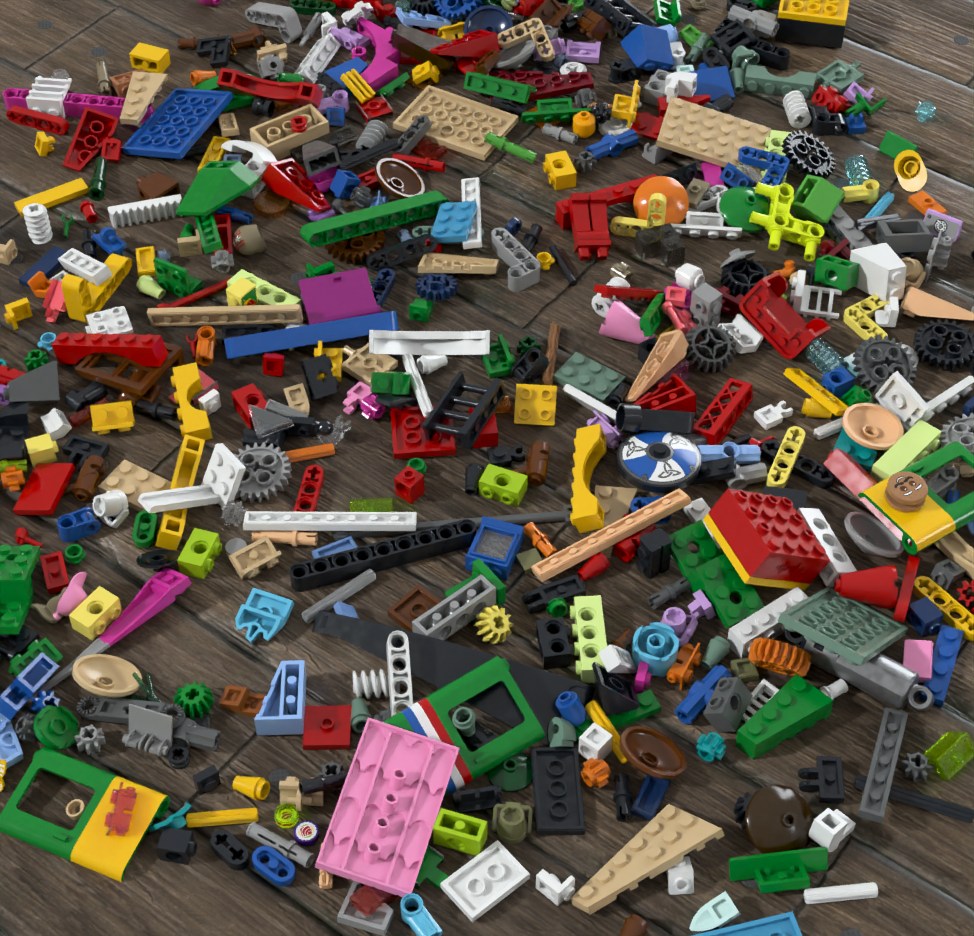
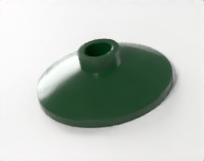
(513, 778)

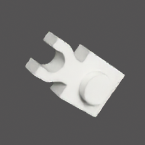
(772, 416)

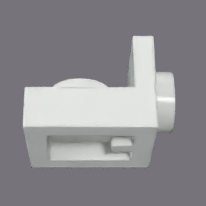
(889, 315)
(553, 889)

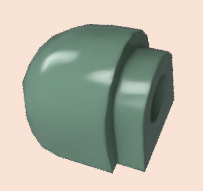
(561, 733)

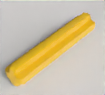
(602, 720)
(222, 817)

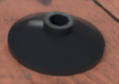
(158, 559)

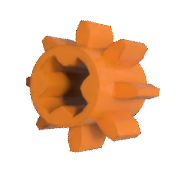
(12, 478)
(595, 772)

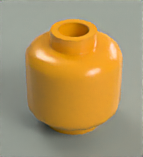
(584, 124)

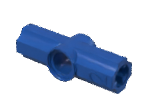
(613, 144)
(700, 695)

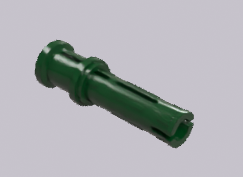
(98, 183)

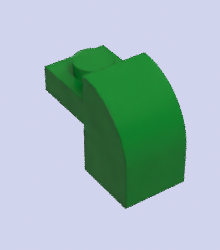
(390, 382)

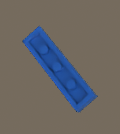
(943, 663)

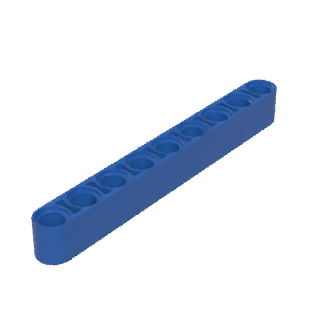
(309, 334)

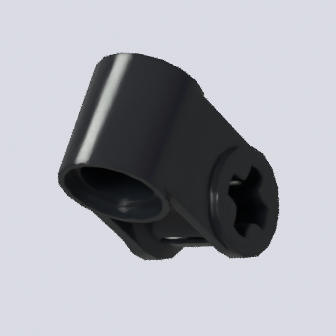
(623, 71)
(529, 366)

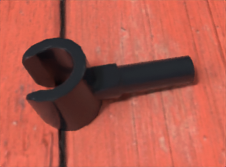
(810, 271)

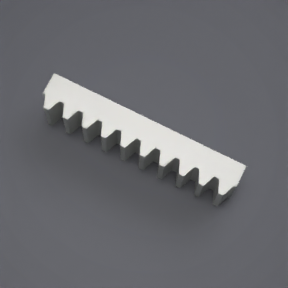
(144, 210)
(85, 266)

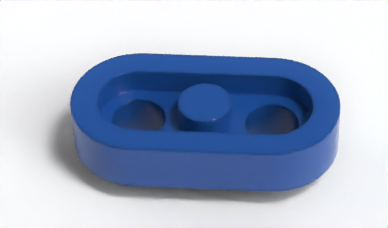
(275, 867)

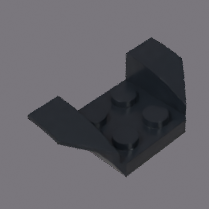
(14, 431)

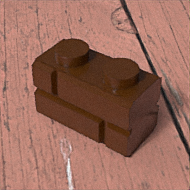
(593, 25)

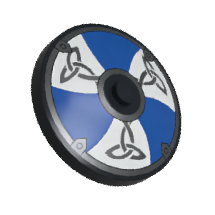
(658, 461)

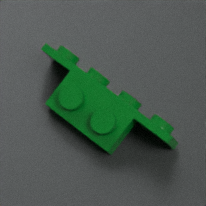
(552, 110)
(780, 869)

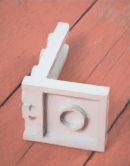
(908, 405)
(218, 486)

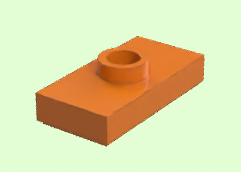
(923, 201)

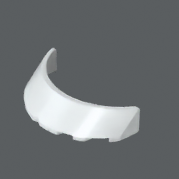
(429, 342)

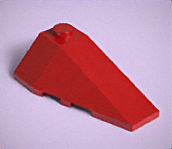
(89, 137)
(290, 181)

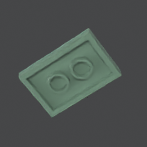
(589, 377)

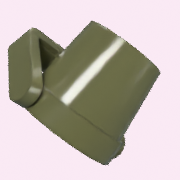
(512, 824)

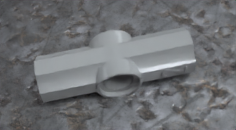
(754, 20)

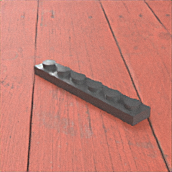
(883, 765)

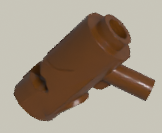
(537, 463)
(88, 478)

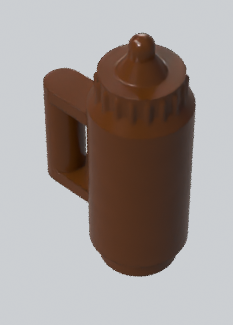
(137, 375)

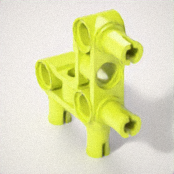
(782, 225)

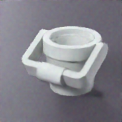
(109, 505)

